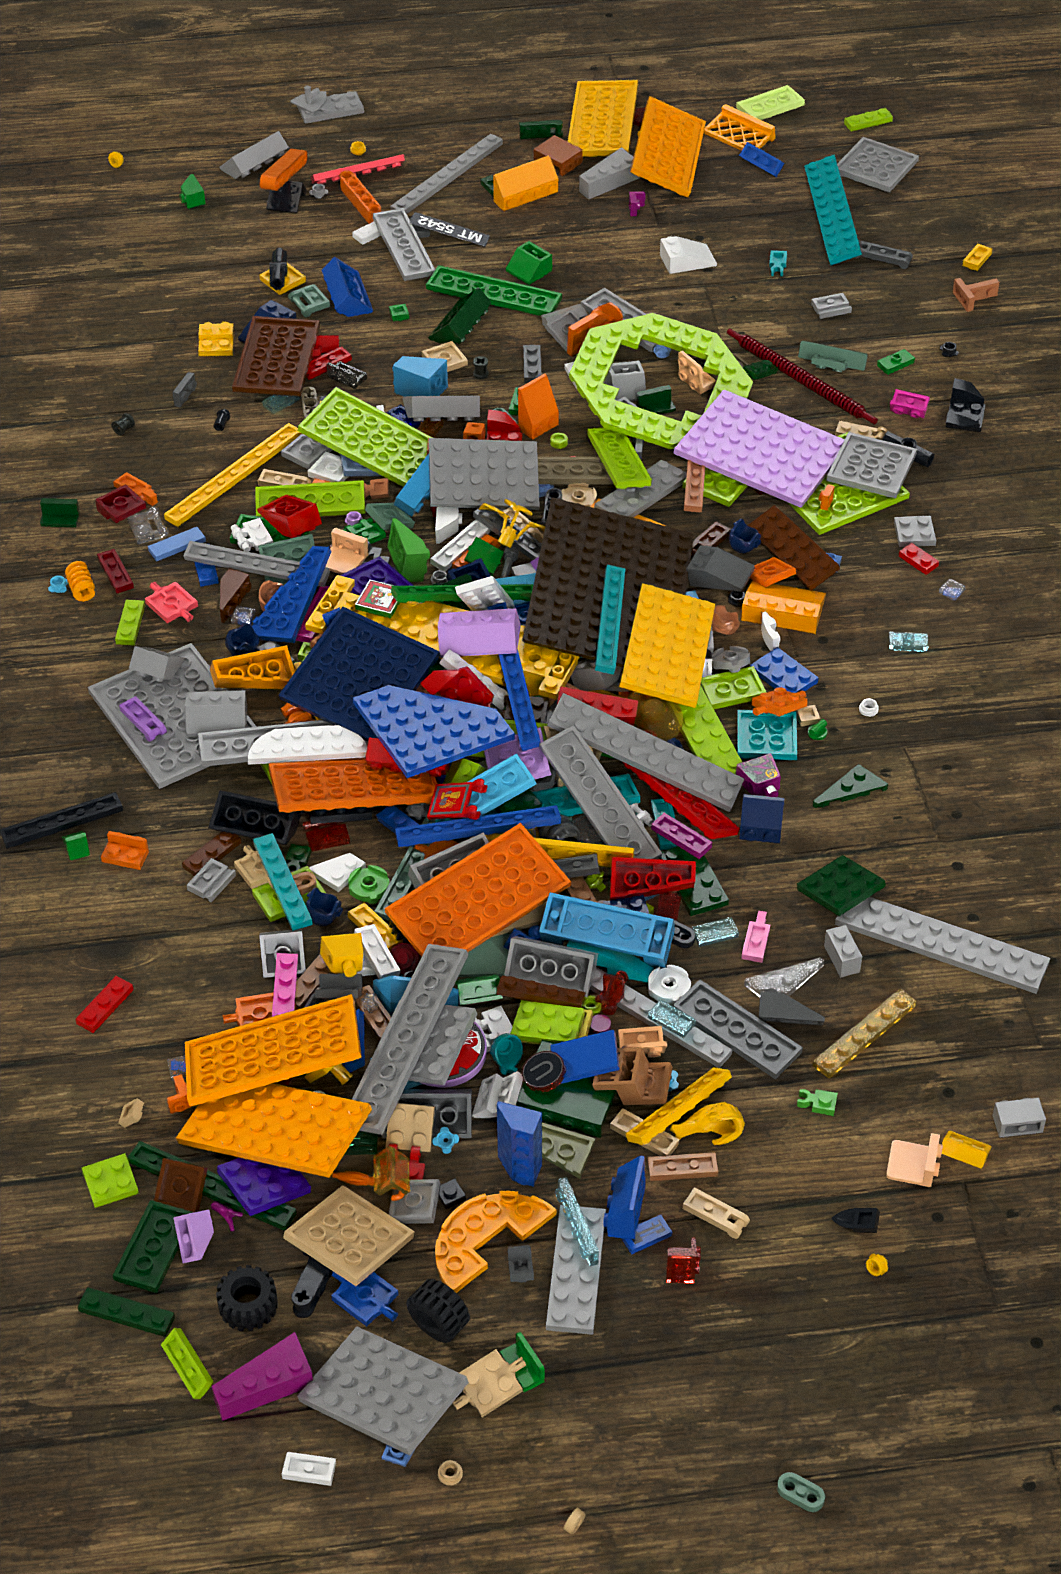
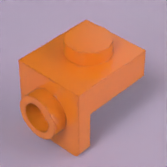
(178, 1102)

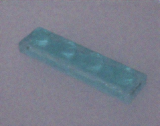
(579, 1226)

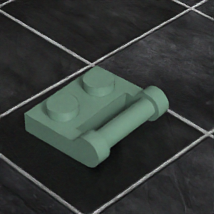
(313, 296)

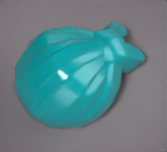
(507, 1052)

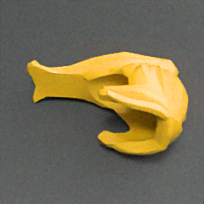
(718, 1118)

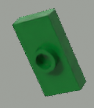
(895, 361)

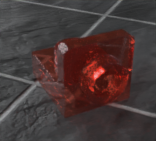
(669, 905)

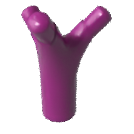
(226, 1213)

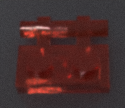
(326, 837)

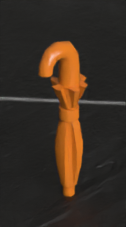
(361, 1179)

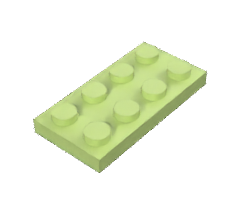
(771, 103)

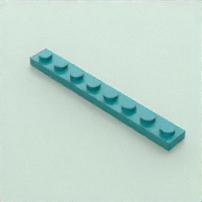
(610, 619)

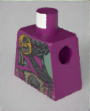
(760, 776)

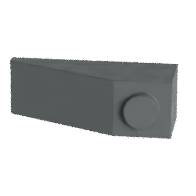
(782, 1008)

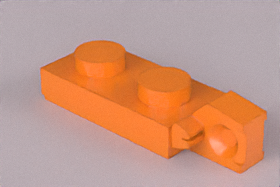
(141, 488)

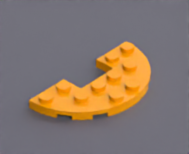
(477, 1223)

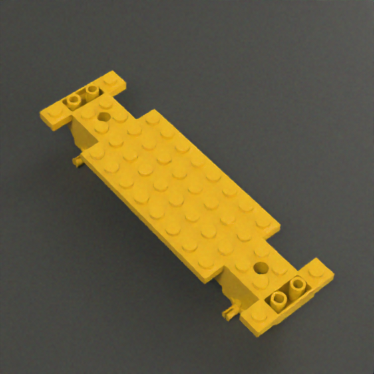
(542, 667)

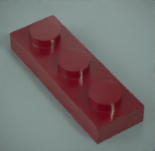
(115, 571)

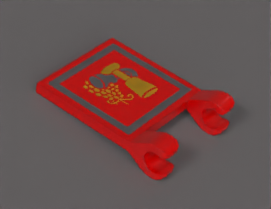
(453, 799)

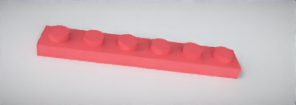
(364, 168)

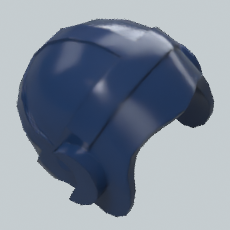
(743, 538)
(242, 640)
(323, 907)

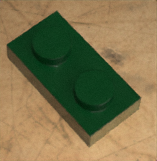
(760, 369)

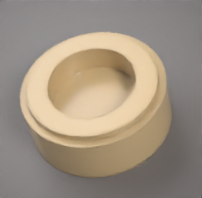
(574, 1521)

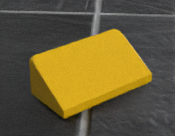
(965, 1149)

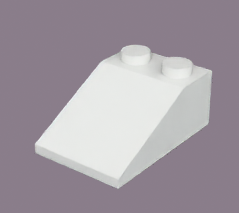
(685, 255)

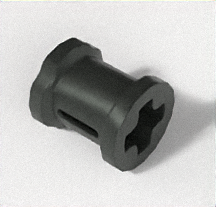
(480, 367)
(123, 424)

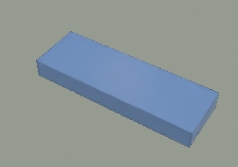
(175, 543)

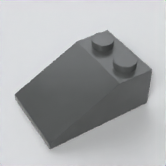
(718, 570)

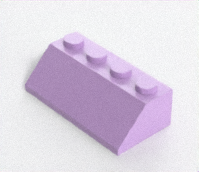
(479, 632)

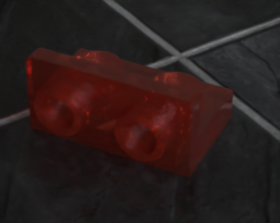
(683, 1263)

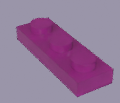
(681, 835)

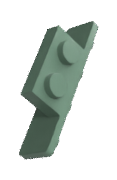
(832, 357)

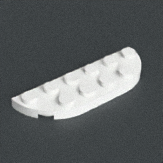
(306, 745)

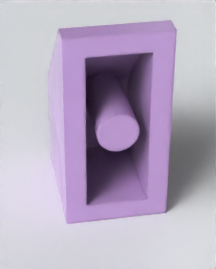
(193, 1234)

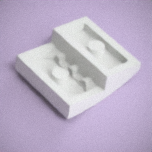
(494, 1090)

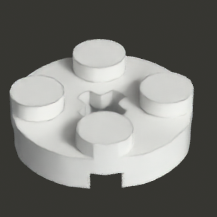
(673, 974)

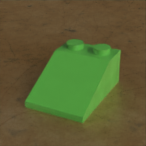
(408, 552)

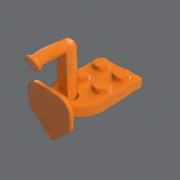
(600, 316)

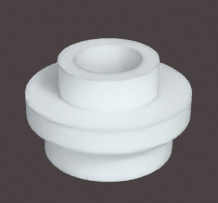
(868, 707)

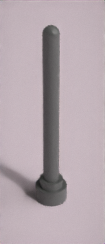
(510, 555)

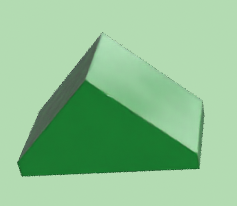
(76, 845)

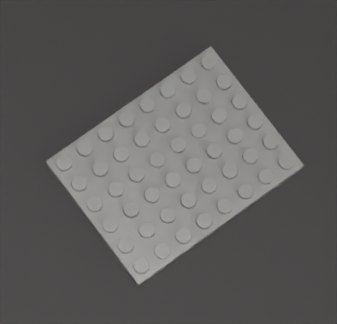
(173, 753)

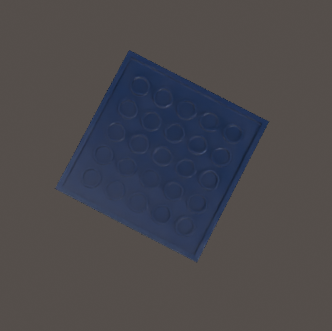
(353, 660)

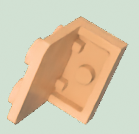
(693, 374)
(347, 551)
(646, 1037)
(914, 1162)

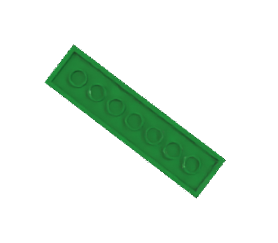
(500, 292)

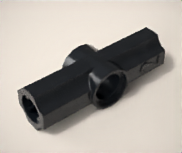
(278, 268)
(922, 457)

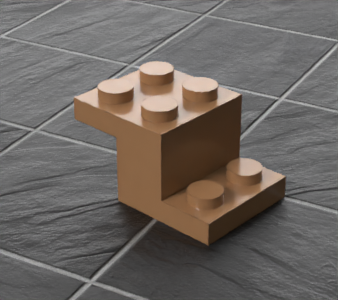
(637, 1079)

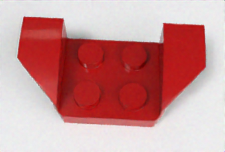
(502, 427)
(459, 685)

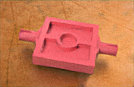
(171, 602)

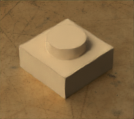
(808, 715)
(131, 1113)

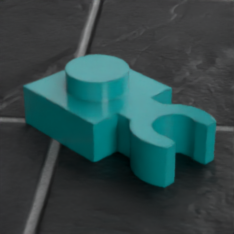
(778, 261)

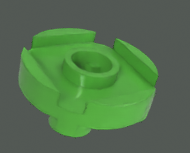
(368, 893)

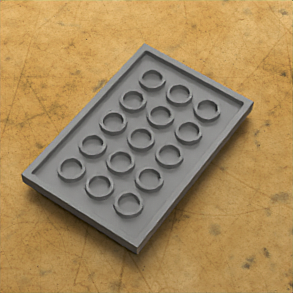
(483, 471)
(383, 1390)

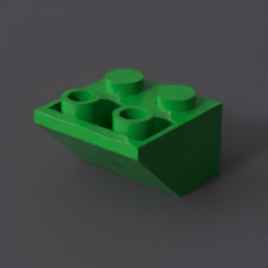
(530, 263)

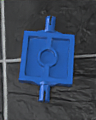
(366, 1299)

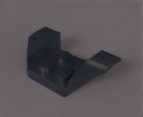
(965, 407)

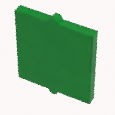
(488, 553)

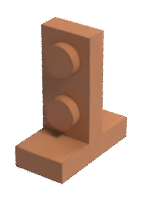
(970, 293)

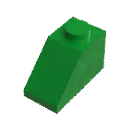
(192, 193)

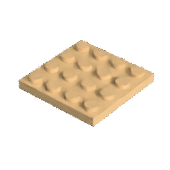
(349, 1235)

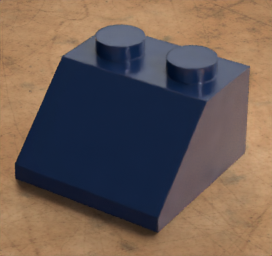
(761, 818)

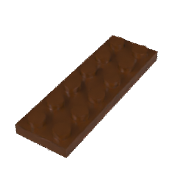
(794, 547)

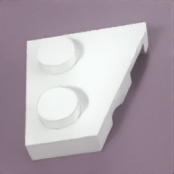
(337, 870)

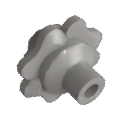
(418, 810)

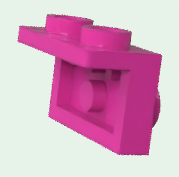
(909, 404)

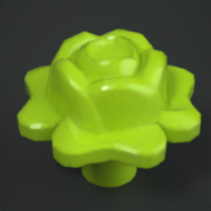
(595, 881)

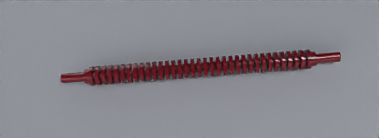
(802, 376)

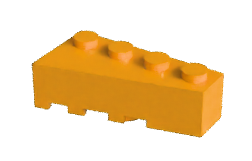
(256, 670)

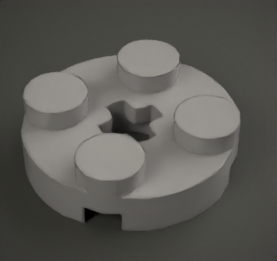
(731, 659)

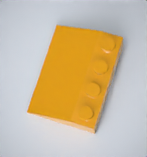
(789, 606)

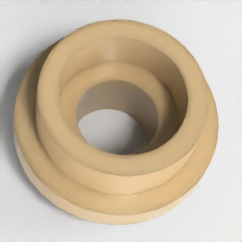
(450, 1466)

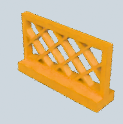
(745, 123)

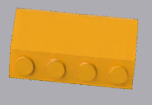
(525, 183)

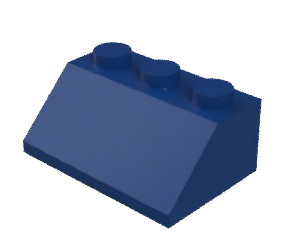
(626, 1200)

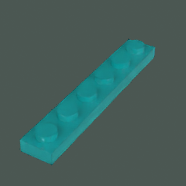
(282, 882)

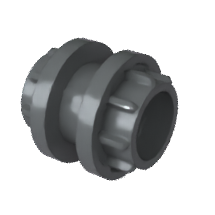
(565, 831)

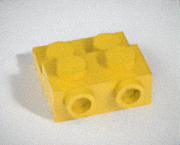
(216, 339)

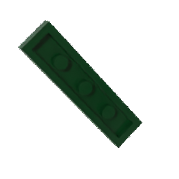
(126, 1312)

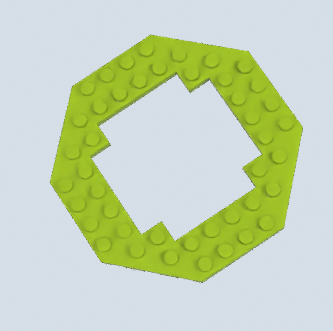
(601, 349)

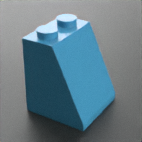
(420, 376)

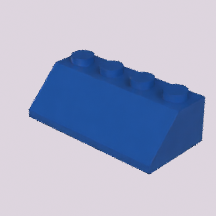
(346, 289)
(519, 1142)

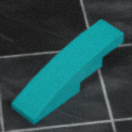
(618, 961)

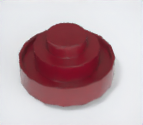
(405, 957)

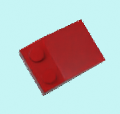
(291, 515)

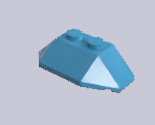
(391, 989)

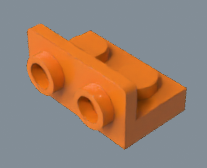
(125, 850)

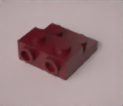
(120, 504)

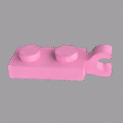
(756, 939)

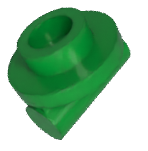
(818, 731)

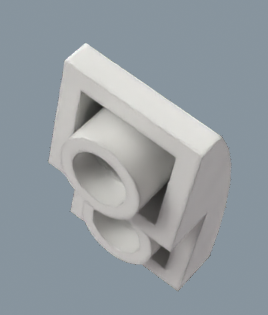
(769, 634)

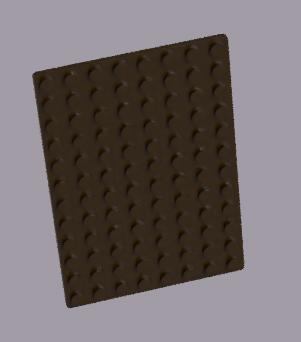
(572, 573)

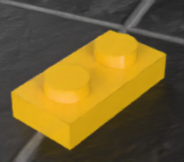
(977, 257)

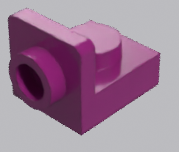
(636, 200)

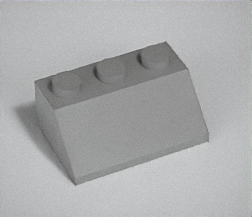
(215, 711)

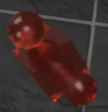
(612, 992)

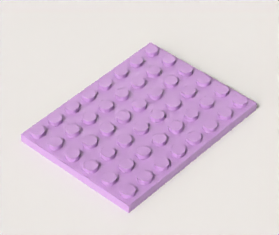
(761, 448)

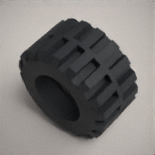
(247, 1282)
(438, 1310)

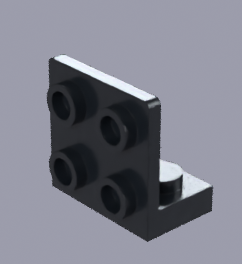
(287, 197)

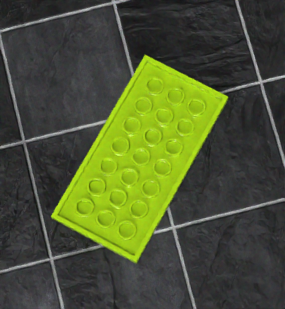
(367, 436)

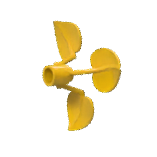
(508, 534)

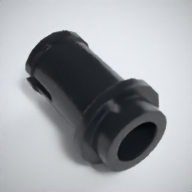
(222, 417)

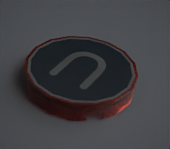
(543, 1071)

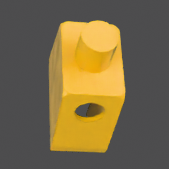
(343, 953)

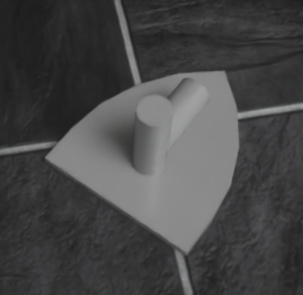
(311, 100)

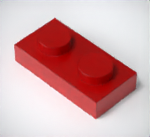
(918, 558)

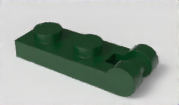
(540, 129)

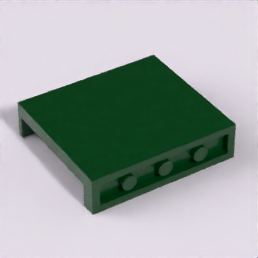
(570, 1104)

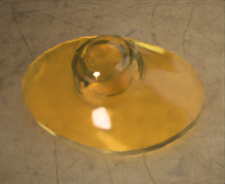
(657, 716)

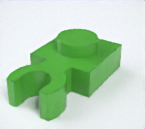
(821, 1102)

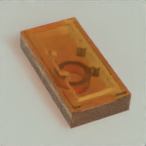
(430, 427)

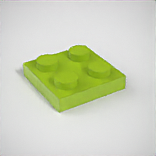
(110, 1180)

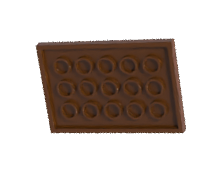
(276, 356)

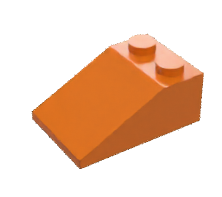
(537, 407)

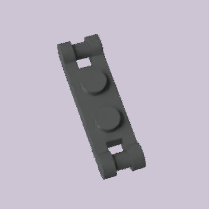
(885, 254)

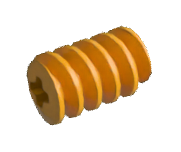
(80, 581)

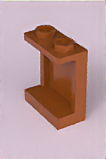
(561, 152)

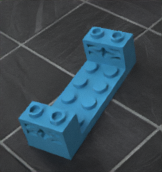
(607, 928)

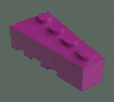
(264, 1379)

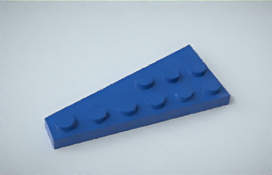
(290, 603)

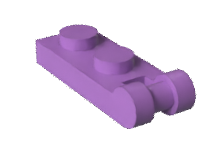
(142, 718)

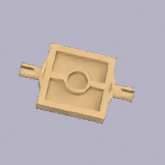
(252, 869)
(490, 1383)

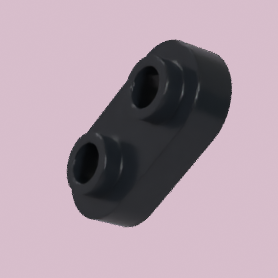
(683, 932)

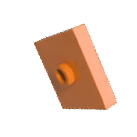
(772, 571)

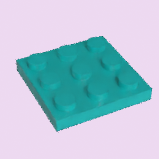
(766, 735)

